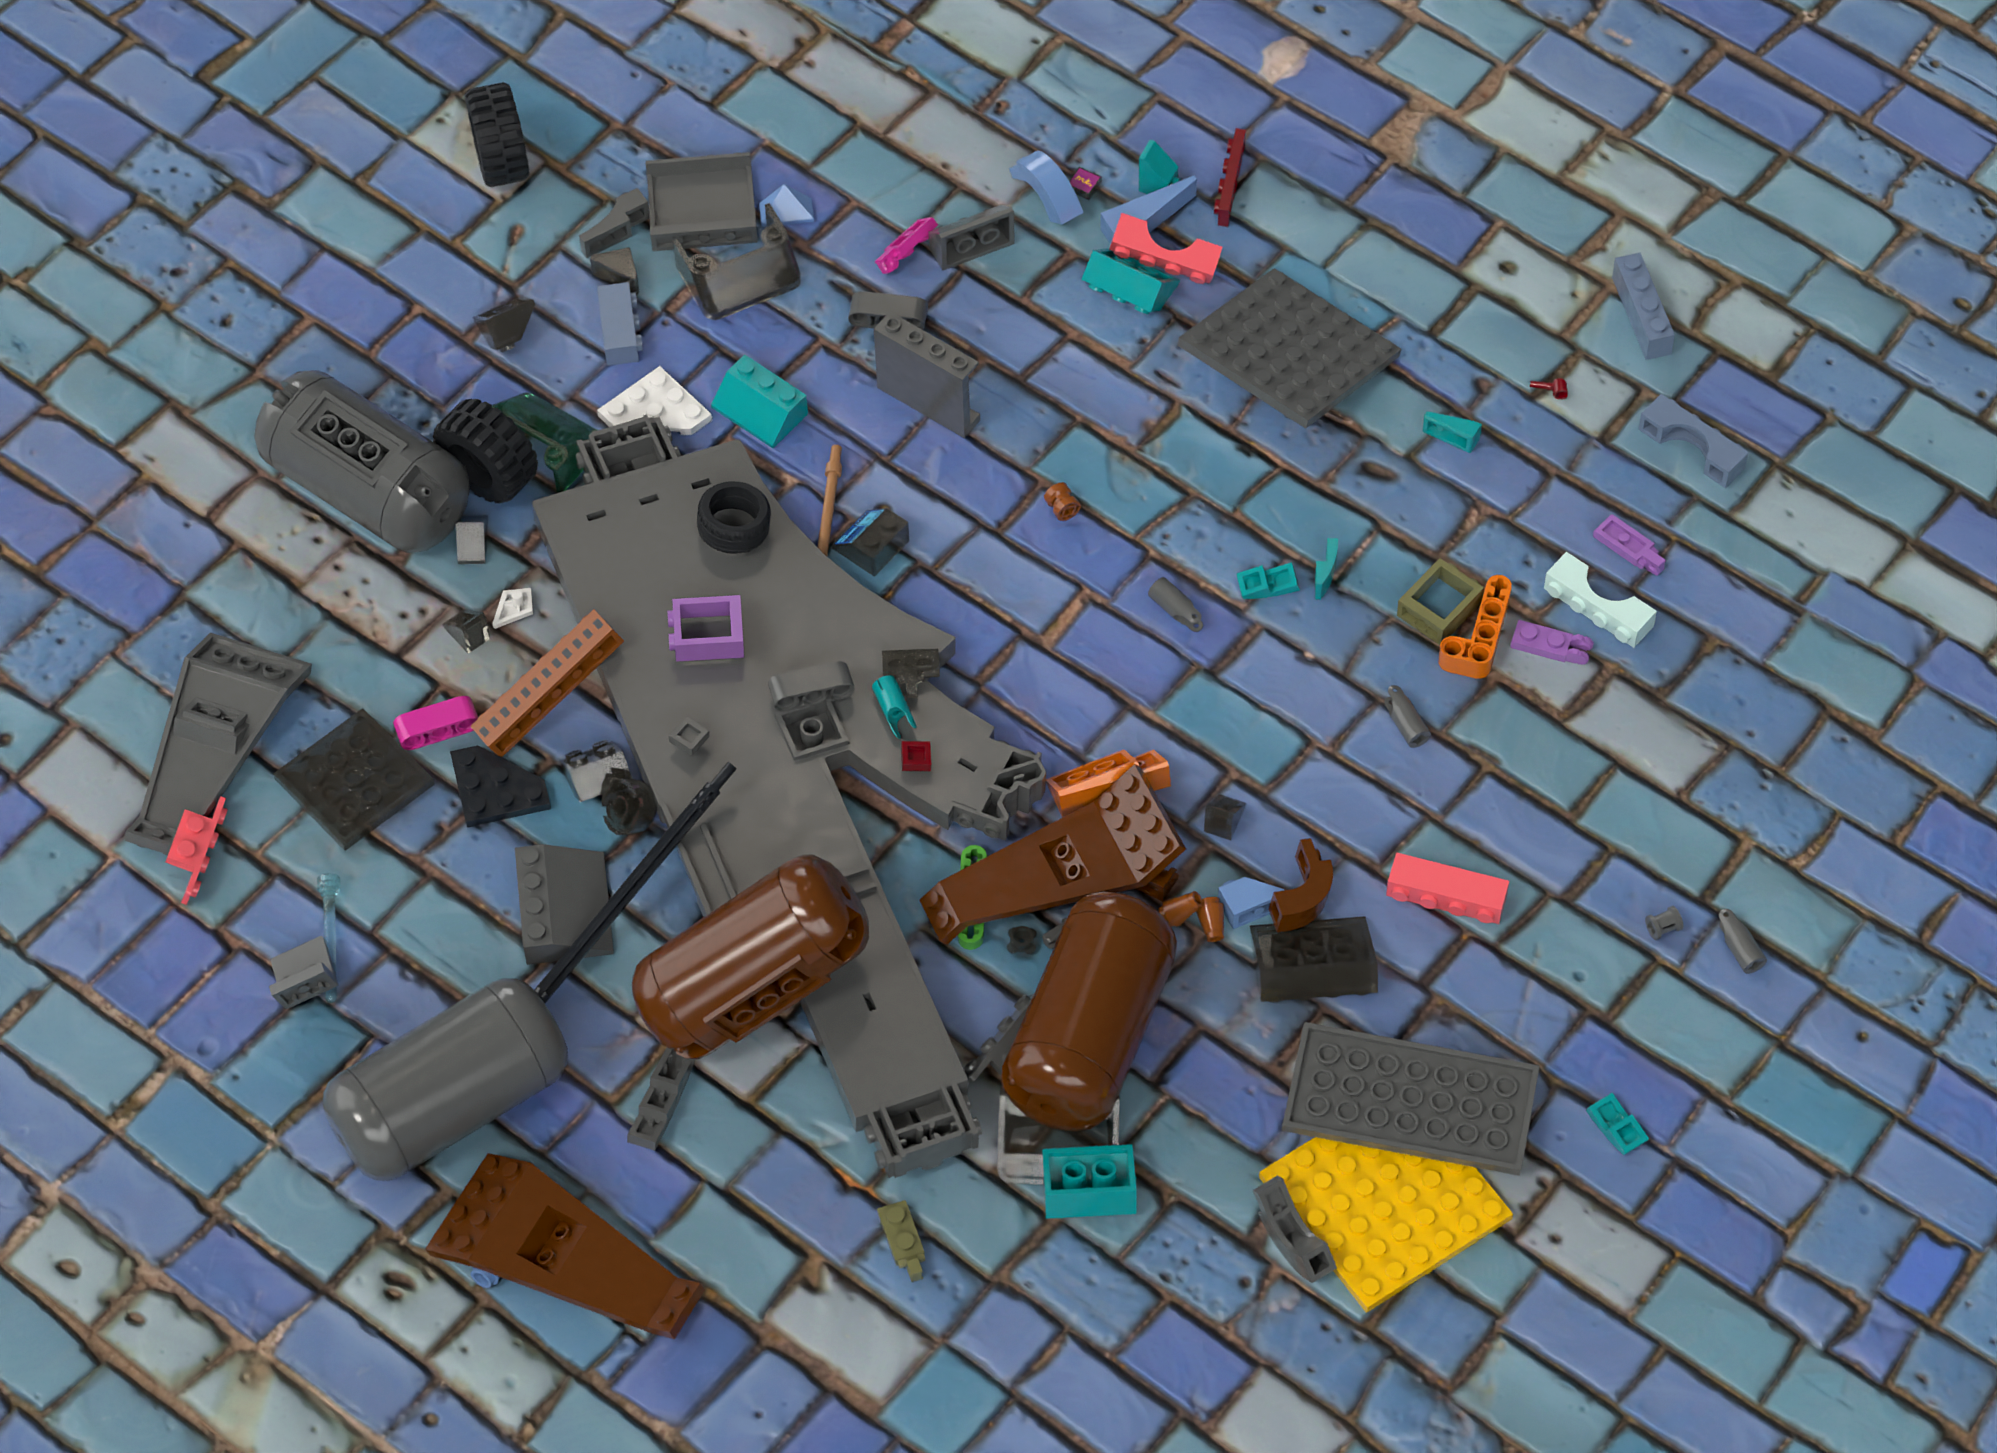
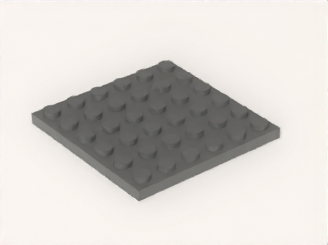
(1289, 347)

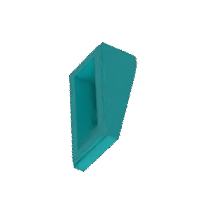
(1453, 430)

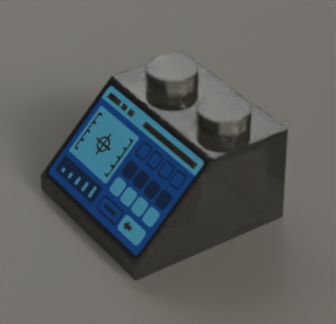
(873, 539)

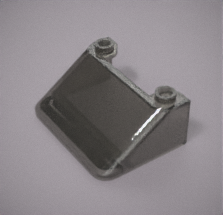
(1023, 1140)

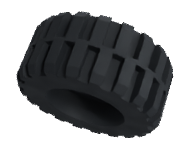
(497, 134)
(489, 447)

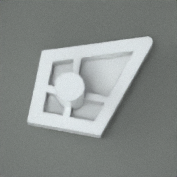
(513, 606)

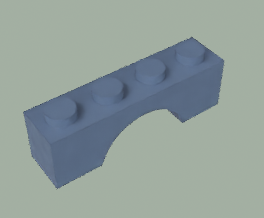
(1668, 421)

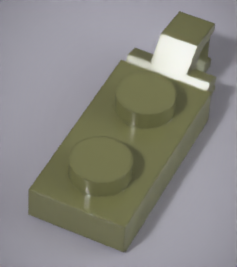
(902, 1238)

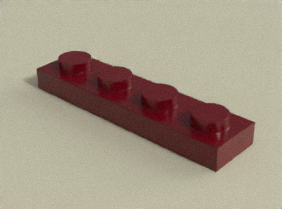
(1231, 168)

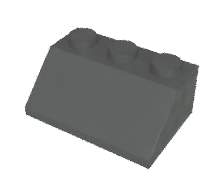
(972, 236)

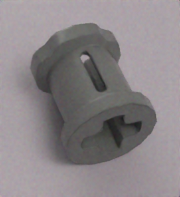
(1664, 922)

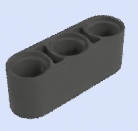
(870, 308)
(811, 686)

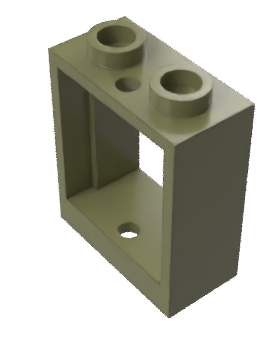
(1427, 621)

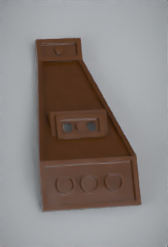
(1110, 843)

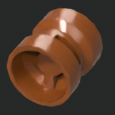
(1063, 503)

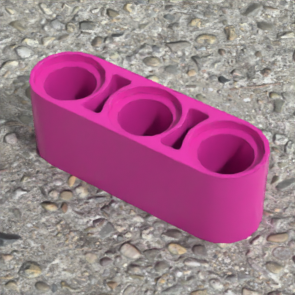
(435, 722)

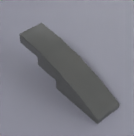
(660, 1099)

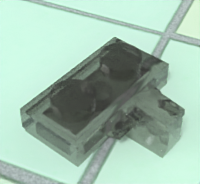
(911, 667)

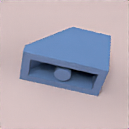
(1245, 900)

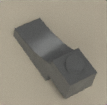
(628, 211)

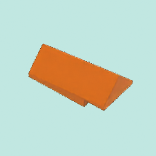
(1087, 782)

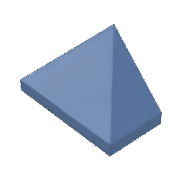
(789, 206)

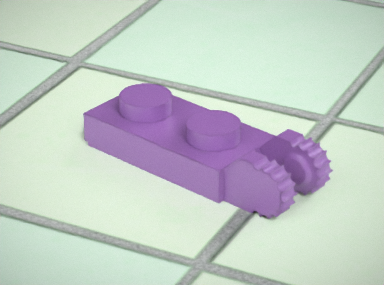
(1551, 643)

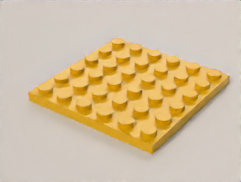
(1386, 1212)

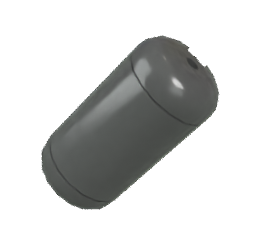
(362, 461)
(445, 1079)

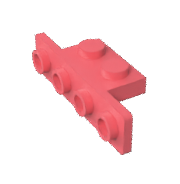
(191, 843)

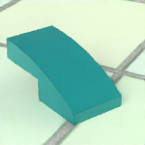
(1325, 569)
(1263, 583)
(1616, 1125)

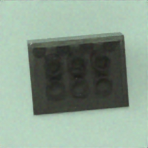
(1314, 960)

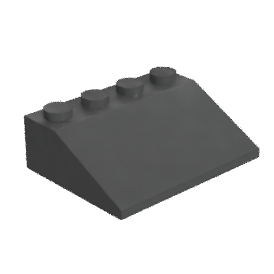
(559, 898)

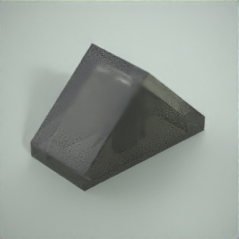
(615, 267)
(472, 539)
(468, 629)
(1223, 816)

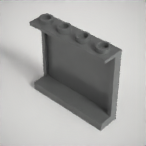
(701, 201)
(924, 373)

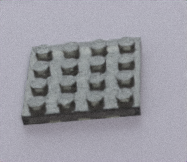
(353, 779)

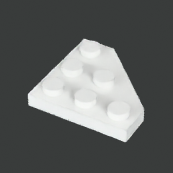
(657, 397)

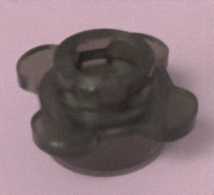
(1018, 933)

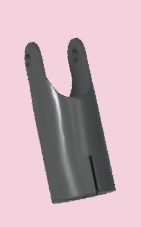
(1175, 604)
(1406, 718)
(1741, 943)

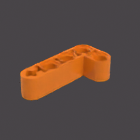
(1479, 648)

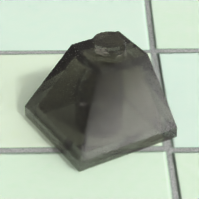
(505, 323)

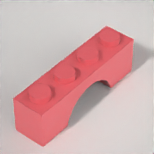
(1134, 241)

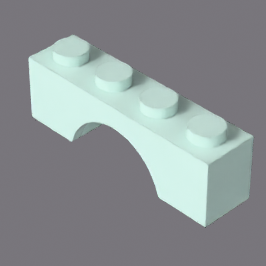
(1625, 619)

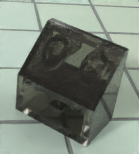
(594, 769)

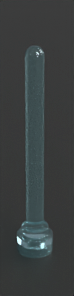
(328, 887)

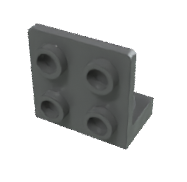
(302, 973)

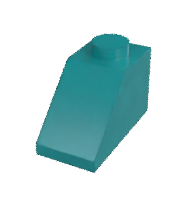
(1156, 169)

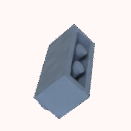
(619, 323)

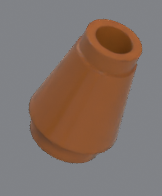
(1180, 908)
(1212, 918)

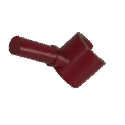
(1558, 387)

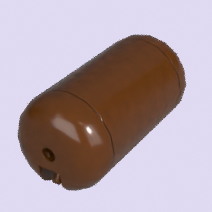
(751, 958)
(1089, 1012)

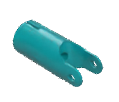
(892, 702)

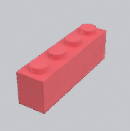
(1447, 888)

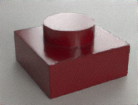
(916, 756)

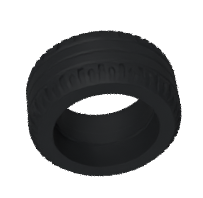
(733, 496)

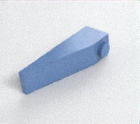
(1153, 207)

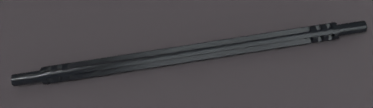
(633, 884)

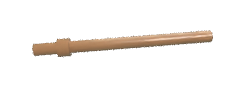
(833, 473)

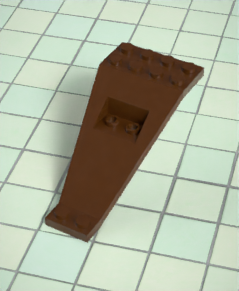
(544, 1238)

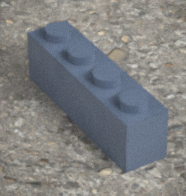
(1643, 306)

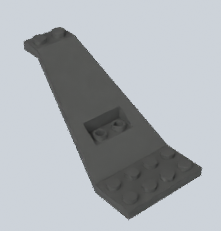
(214, 722)

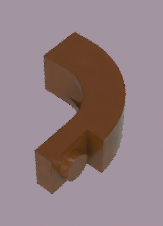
(1303, 904)

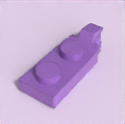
(1629, 544)

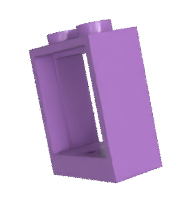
(710, 647)

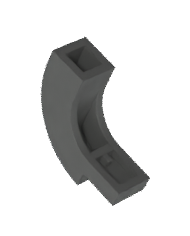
(1289, 1233)

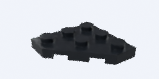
(495, 788)

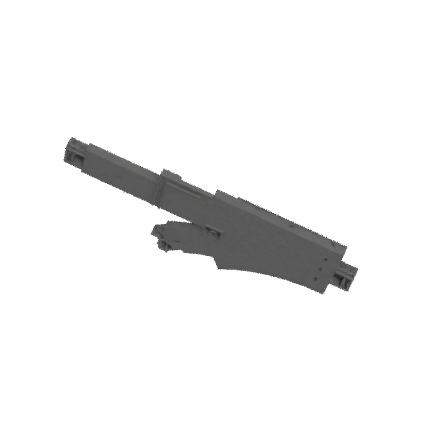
(634, 546)

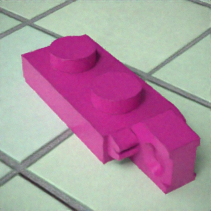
(904, 244)

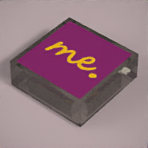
(1085, 183)

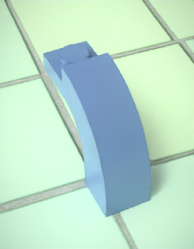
(1050, 184)

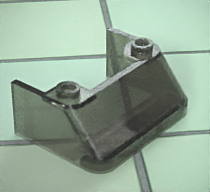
(745, 279)

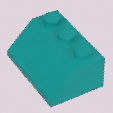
(1129, 280)
(760, 401)
(1089, 1181)

